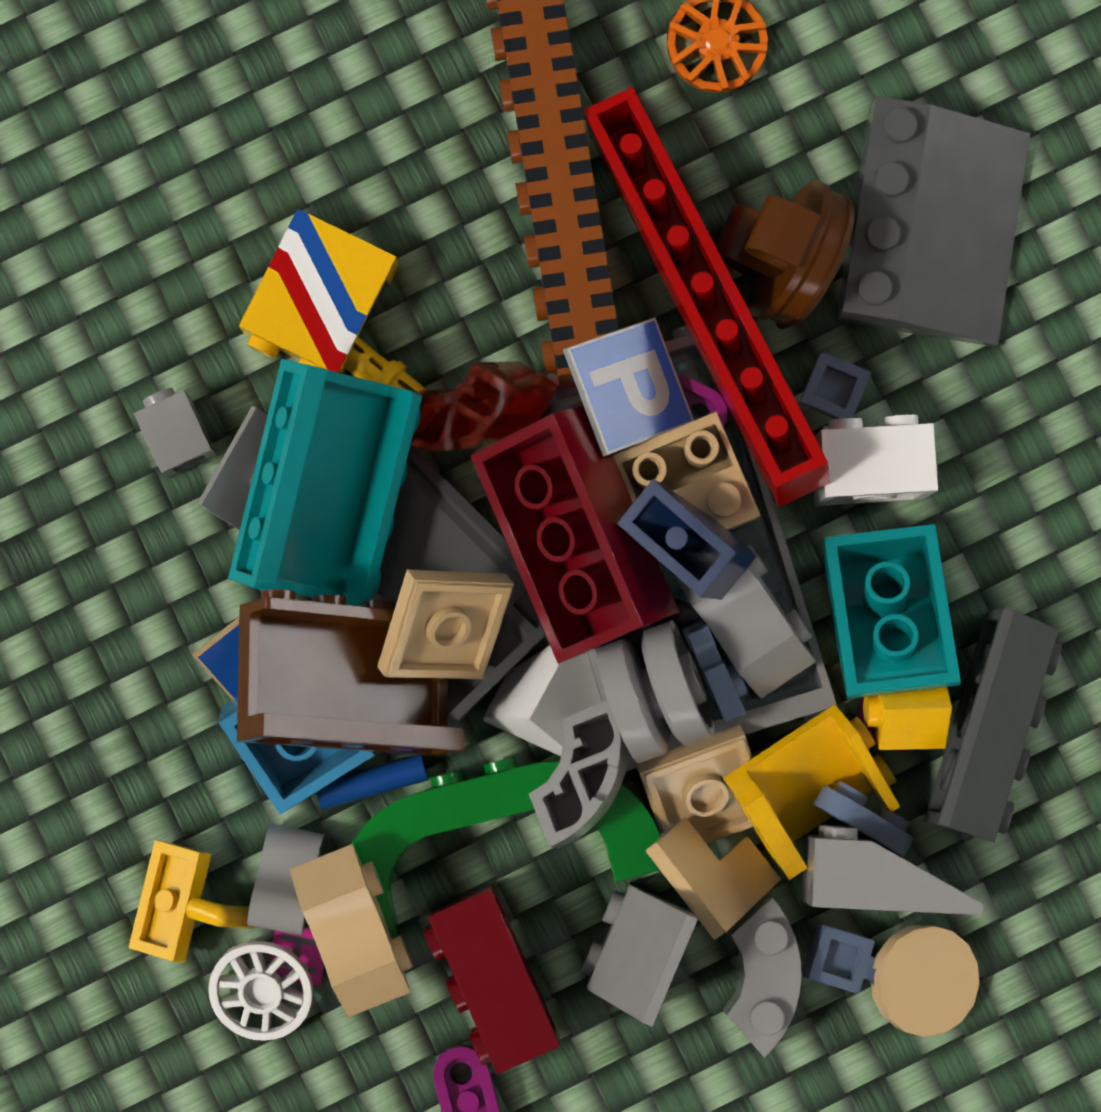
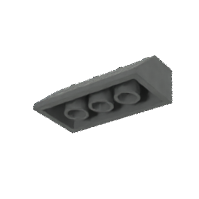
(992, 725)

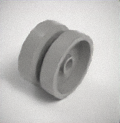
(655, 692)

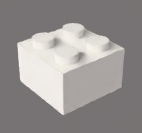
(878, 462)

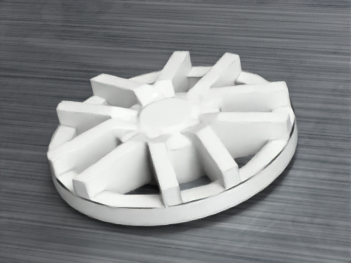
(261, 990)

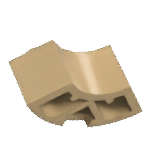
(351, 931)

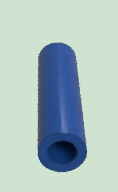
(373, 782)

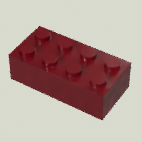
(560, 522)

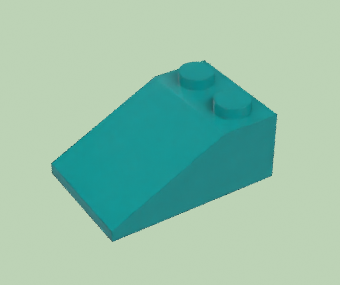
(890, 611)

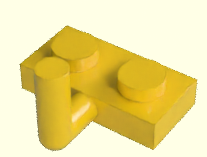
(174, 902)

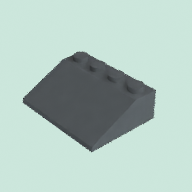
(933, 223)

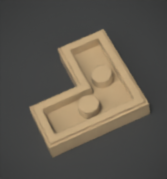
(712, 887)

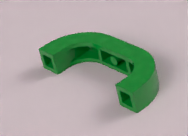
(500, 793)

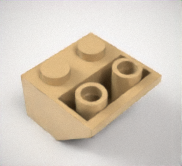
(695, 465)

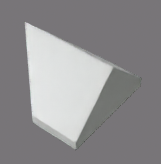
(540, 695)

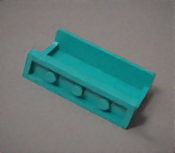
(325, 484)

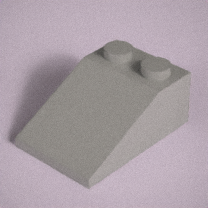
(863, 875)
(638, 952)

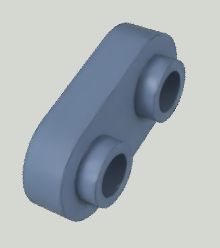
(847, 806)

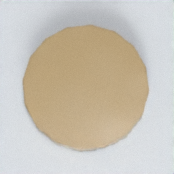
(925, 980)

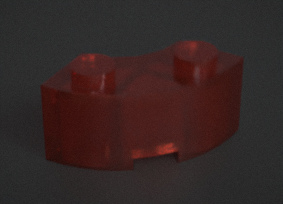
(484, 408)

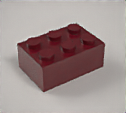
(491, 980)

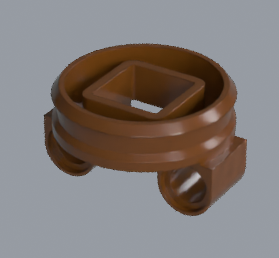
(788, 250)

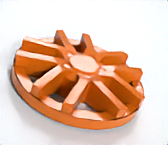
(717, 44)

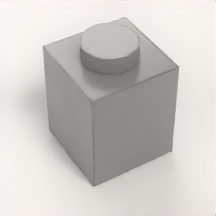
(174, 431)

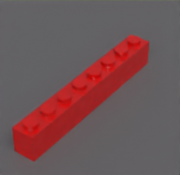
(707, 298)

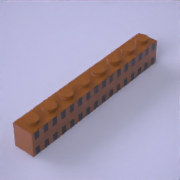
(557, 175)

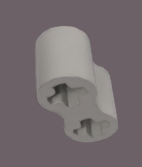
(274, 897)

